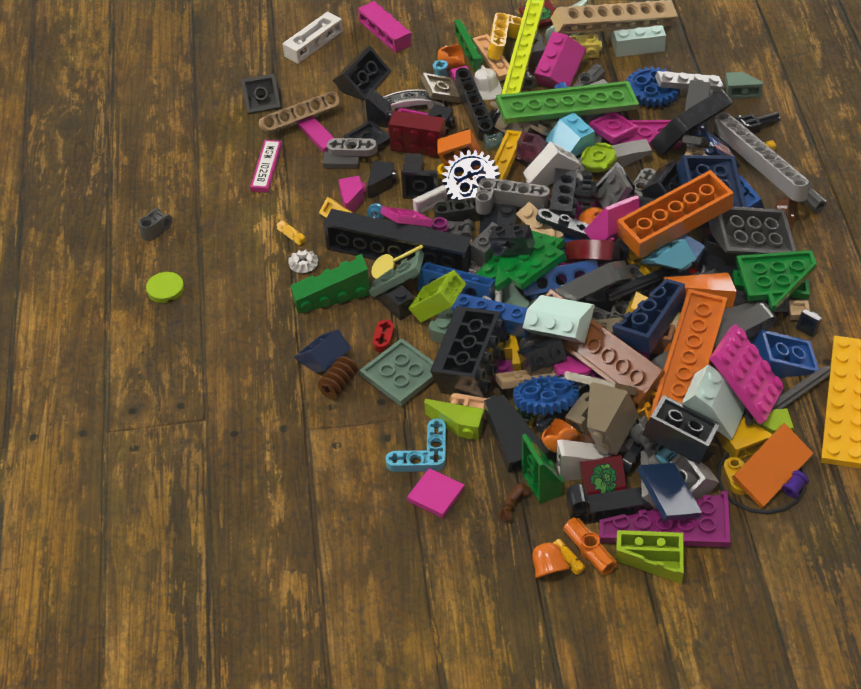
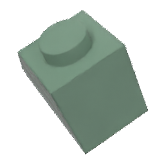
(742, 85)

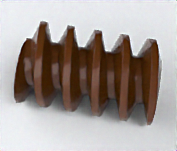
(337, 377)

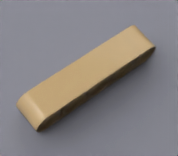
(306, 108)

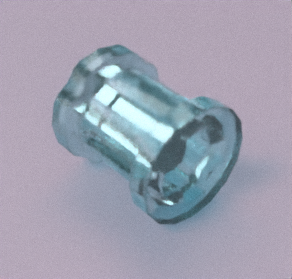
(492, 140)

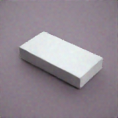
(428, 200)

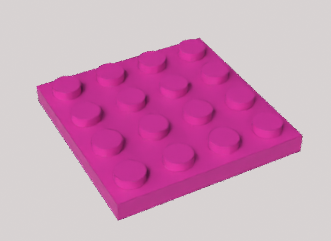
(747, 373)

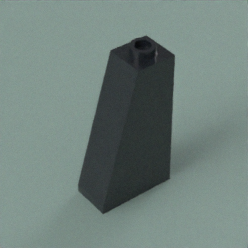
(507, 430)

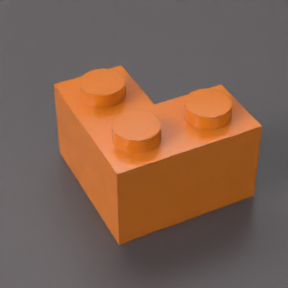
(457, 143)

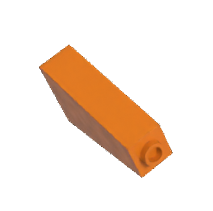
(715, 284)

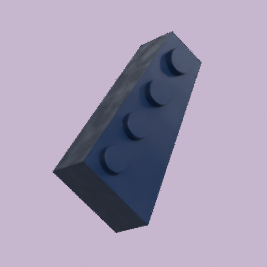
(652, 317)

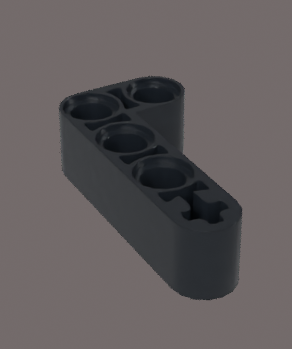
(603, 505)

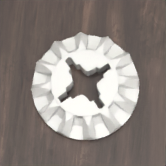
(303, 266)

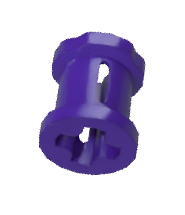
(795, 484)

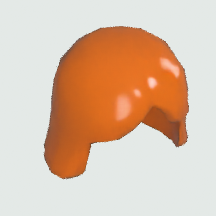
(452, 55)
(558, 430)
(548, 559)

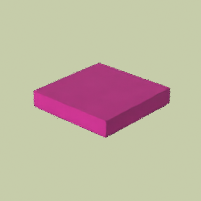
(613, 127)
(435, 493)

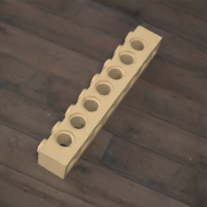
(613, 16)

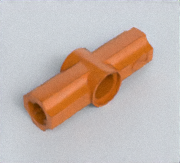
(590, 546)

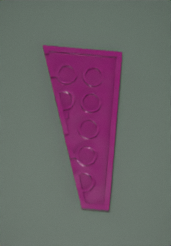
(707, 530)

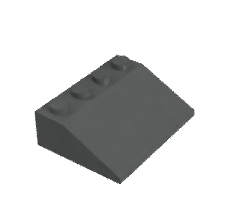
(752, 231)

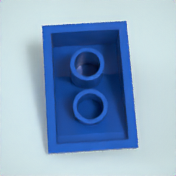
(786, 354)

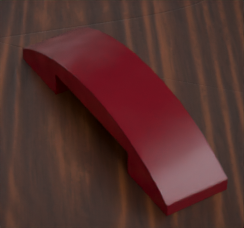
(589, 250)

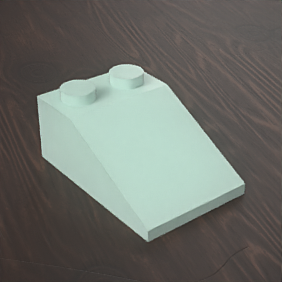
(715, 399)

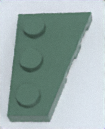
(391, 278)

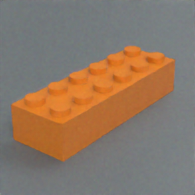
(675, 214)

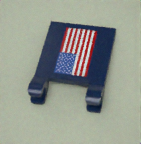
(717, 146)

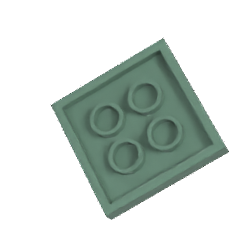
(399, 372)

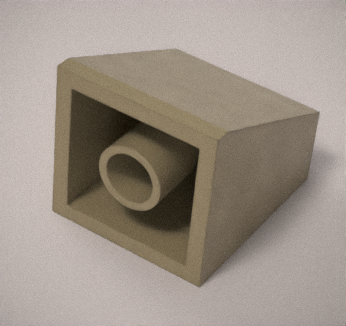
(610, 417)

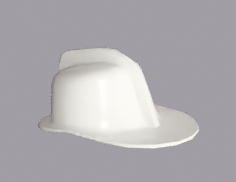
(487, 83)

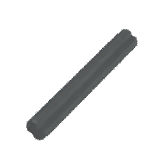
(802, 387)

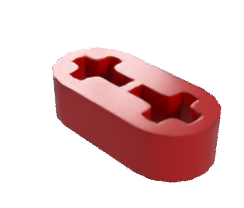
(379, 335)

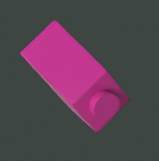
(351, 192)

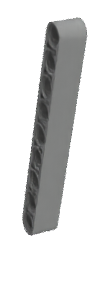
(761, 157)

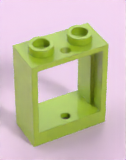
(437, 296)

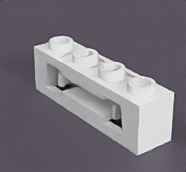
(312, 37)

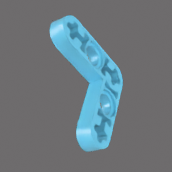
(425, 456)

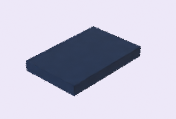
(669, 491)

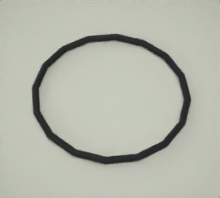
(757, 510)

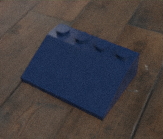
(722, 166)

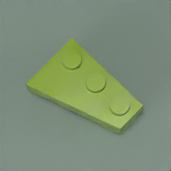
(652, 552)

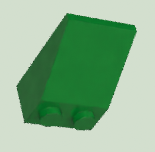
(540, 472)

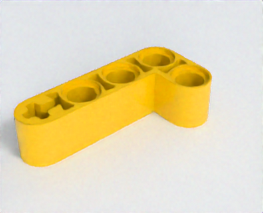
(502, 27)

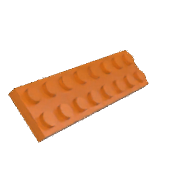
(691, 344)

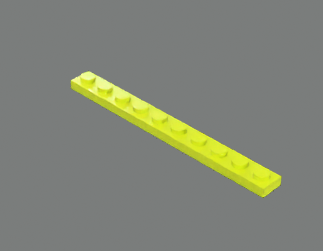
(523, 47)

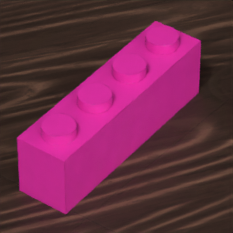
(384, 26)

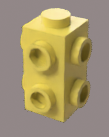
(591, 44)

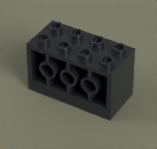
(470, 352)

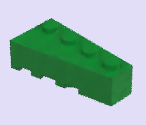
(332, 286)

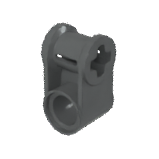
(154, 224)

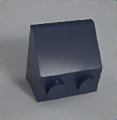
(323, 351)

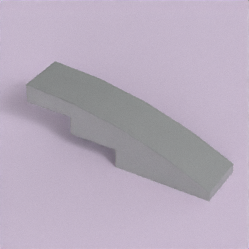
(628, 152)

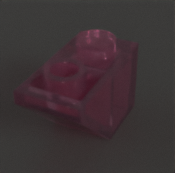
(530, 146)

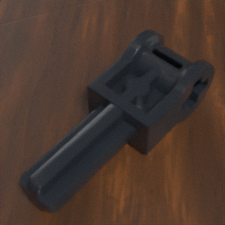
(754, 124)

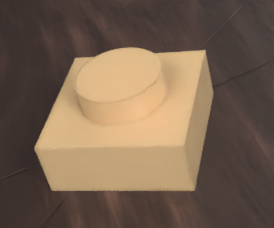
(796, 308)

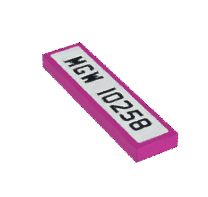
(266, 166)

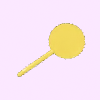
(387, 262)

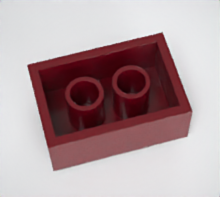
(416, 133)

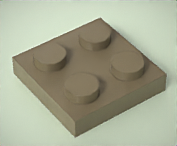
(440, 87)

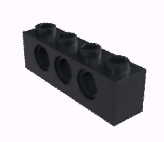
(564, 192)

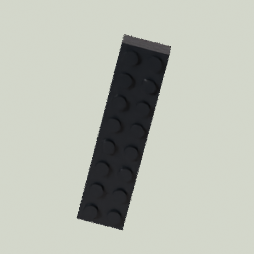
(375, 237)

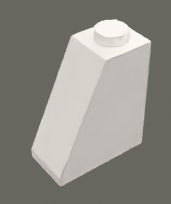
(542, 169)
(569, 455)

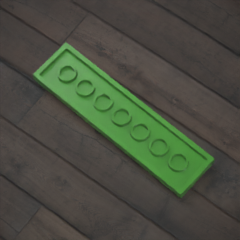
(564, 101)

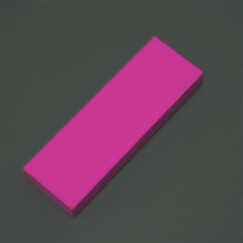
(315, 132)

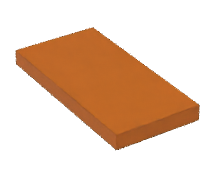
(772, 465)

